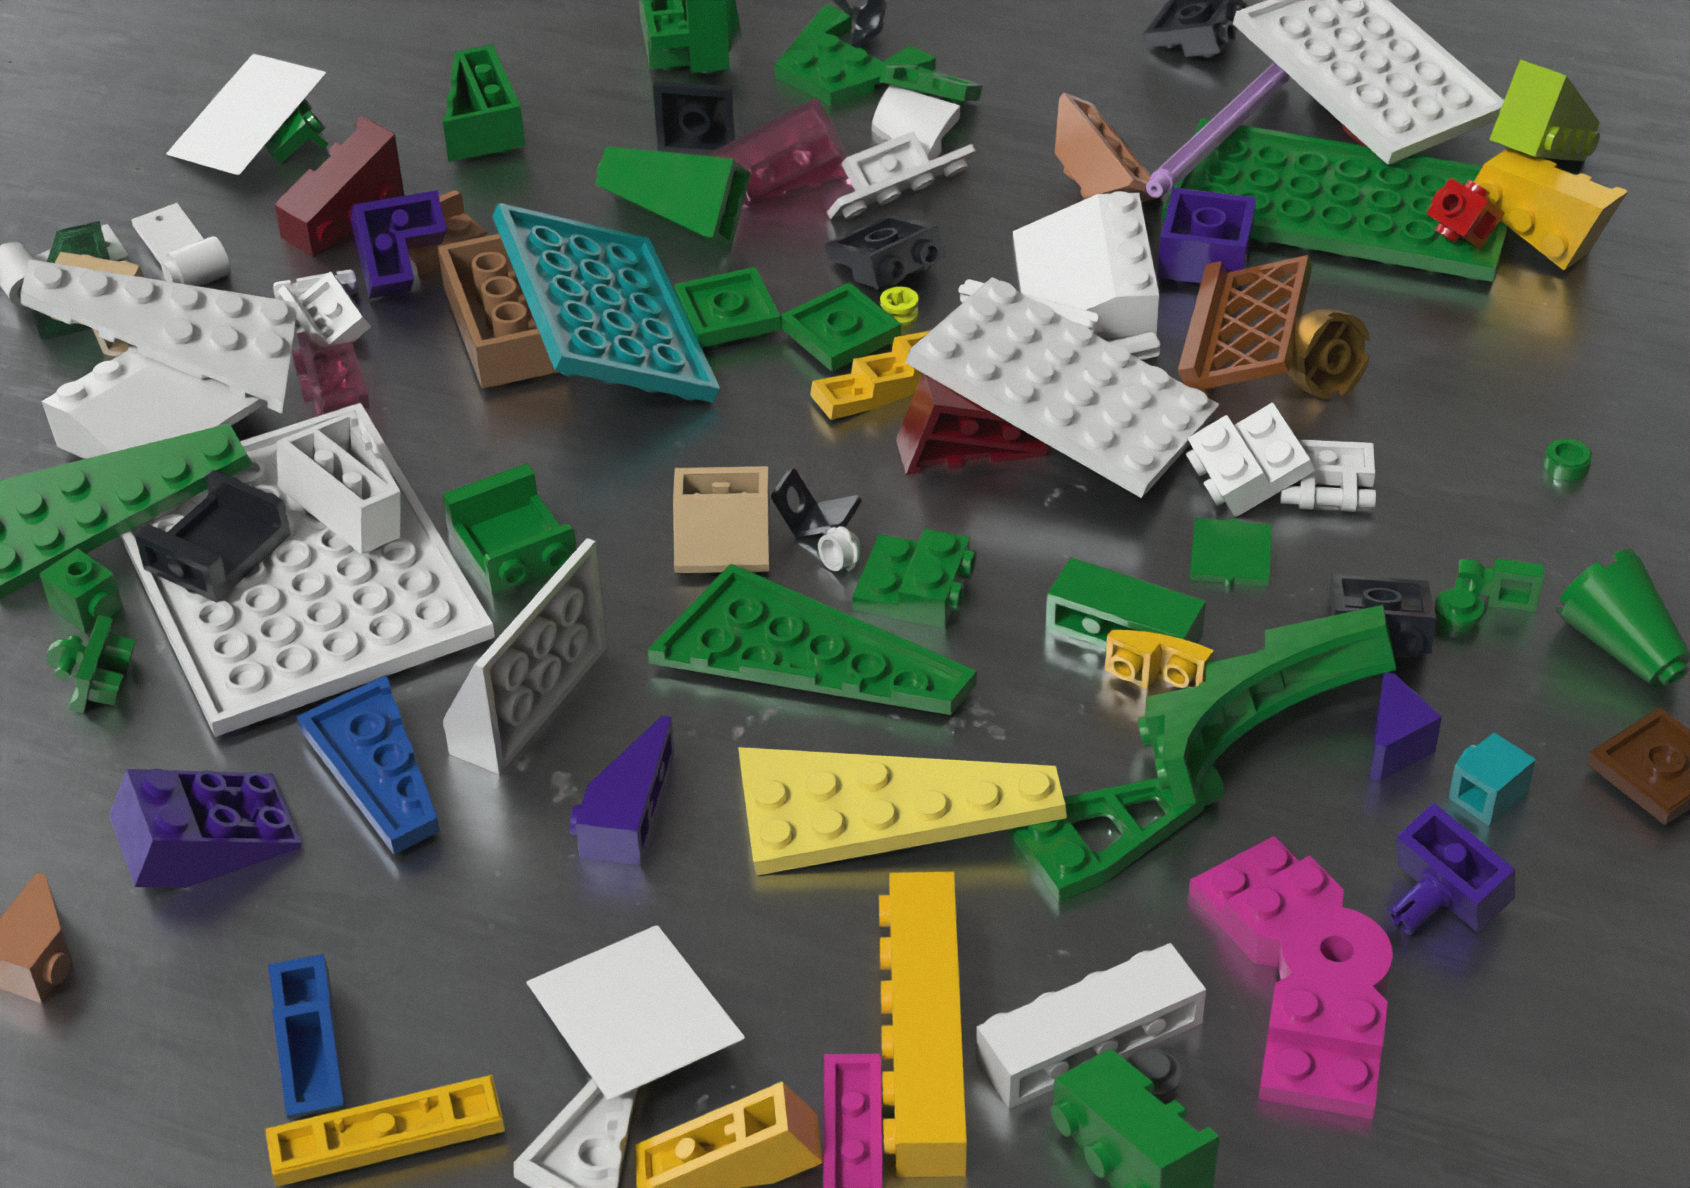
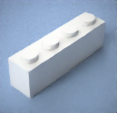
(1114, 1009)

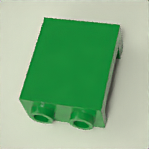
(507, 529)

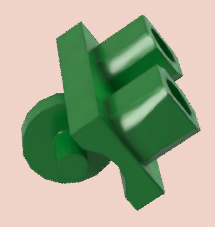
(92, 683)

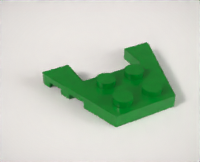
(833, 69)

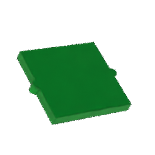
(1231, 552)

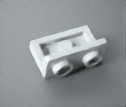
(327, 313)

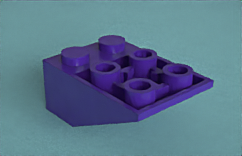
(198, 824)

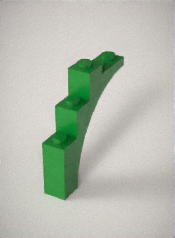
(1298, 661)

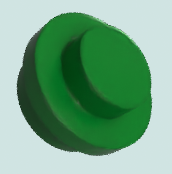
(1458, 609)

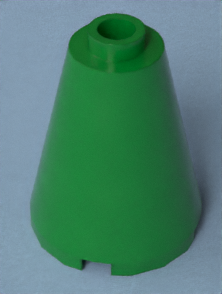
(1627, 618)

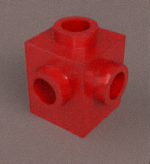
(1464, 212)

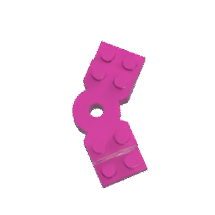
(1331, 969)

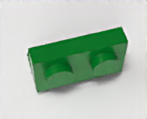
(295, 131)

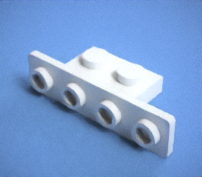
(893, 167)

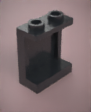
(217, 539)

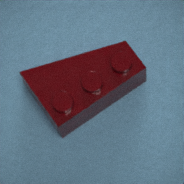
(953, 429)

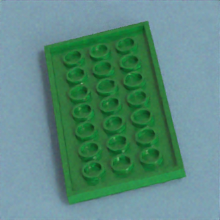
(1344, 200)

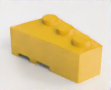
(1548, 205)

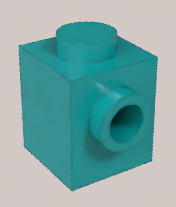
(1491, 778)

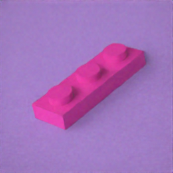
(852, 1121)

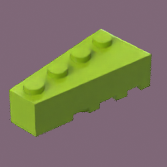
(1546, 116)

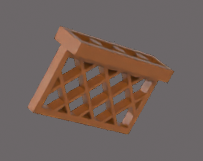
(1213, 325)

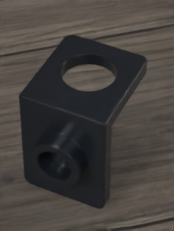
(867, 18)
(811, 516)

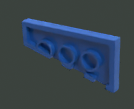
(374, 762)

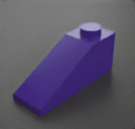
(624, 799)

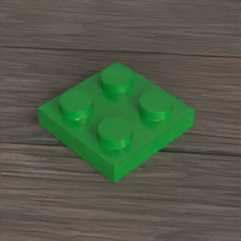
(728, 307)
(840, 326)

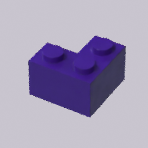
(386, 233)

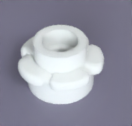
(839, 549)

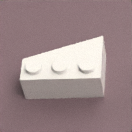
(341, 482)

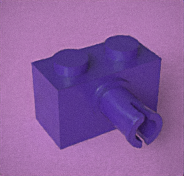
(1450, 872)

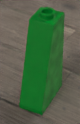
(679, 189)

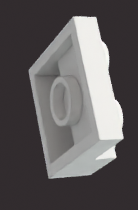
(1248, 459)

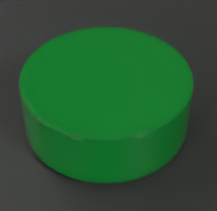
(1567, 459)

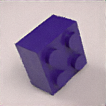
(1205, 230)

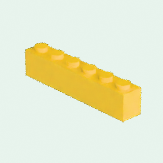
(924, 1028)

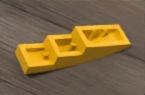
(872, 382)

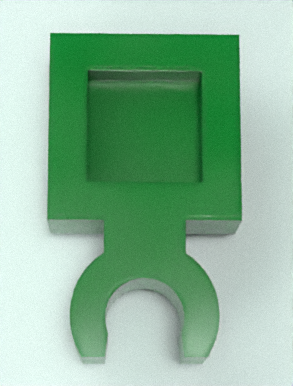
(1507, 584)

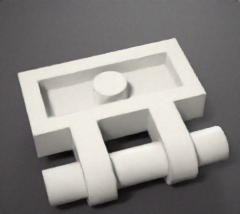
(1335, 464)

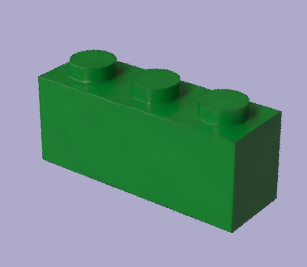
(1095, 600)

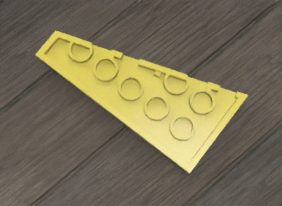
(848, 806)

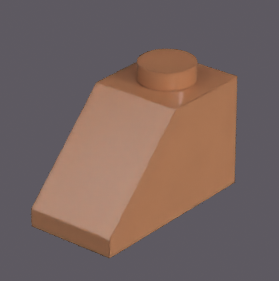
(33, 943)

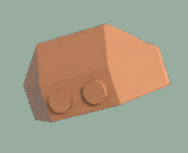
(1096, 153)

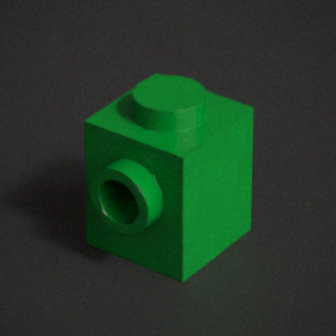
(81, 590)

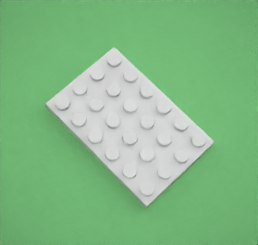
(1372, 71)
(1064, 385)

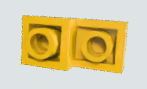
(1148, 656)

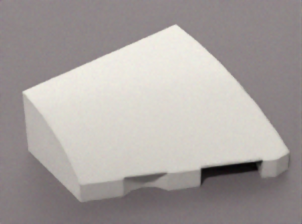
(908, 111)

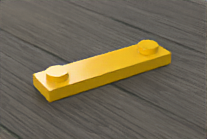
(383, 1130)

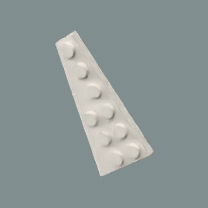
(184, 326)

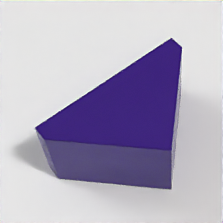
(1404, 729)

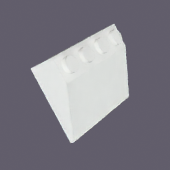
(1094, 261)
(137, 404)
(530, 666)

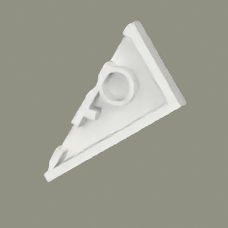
(581, 1144)

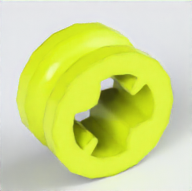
(900, 304)

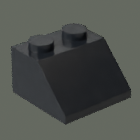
(696, 117)

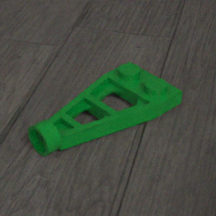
(1066, 860)

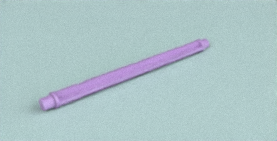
(1216, 131)

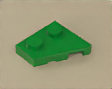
(931, 82)

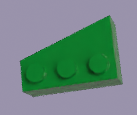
(481, 107)
(1129, 1130)

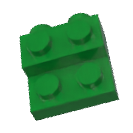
(915, 578)

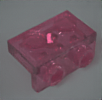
(330, 377)

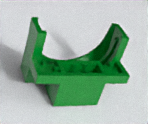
(689, 33)

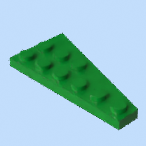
(103, 497)
(785, 639)

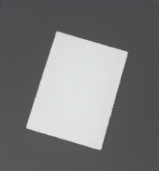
(246, 114)
(634, 1012)

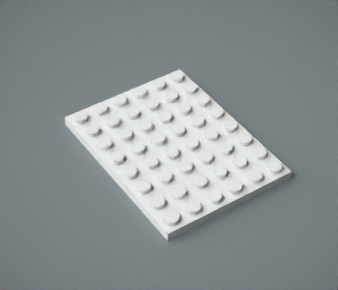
(315, 607)

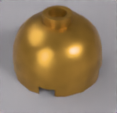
(1328, 352)

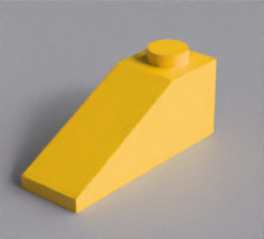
(735, 1146)

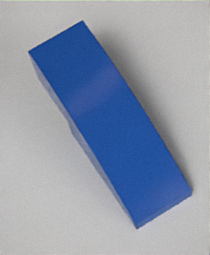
(306, 1036)

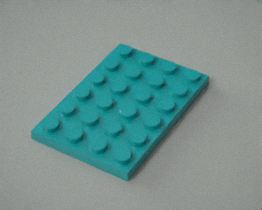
(604, 304)

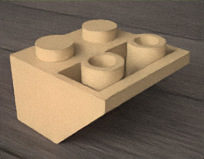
(721, 519)

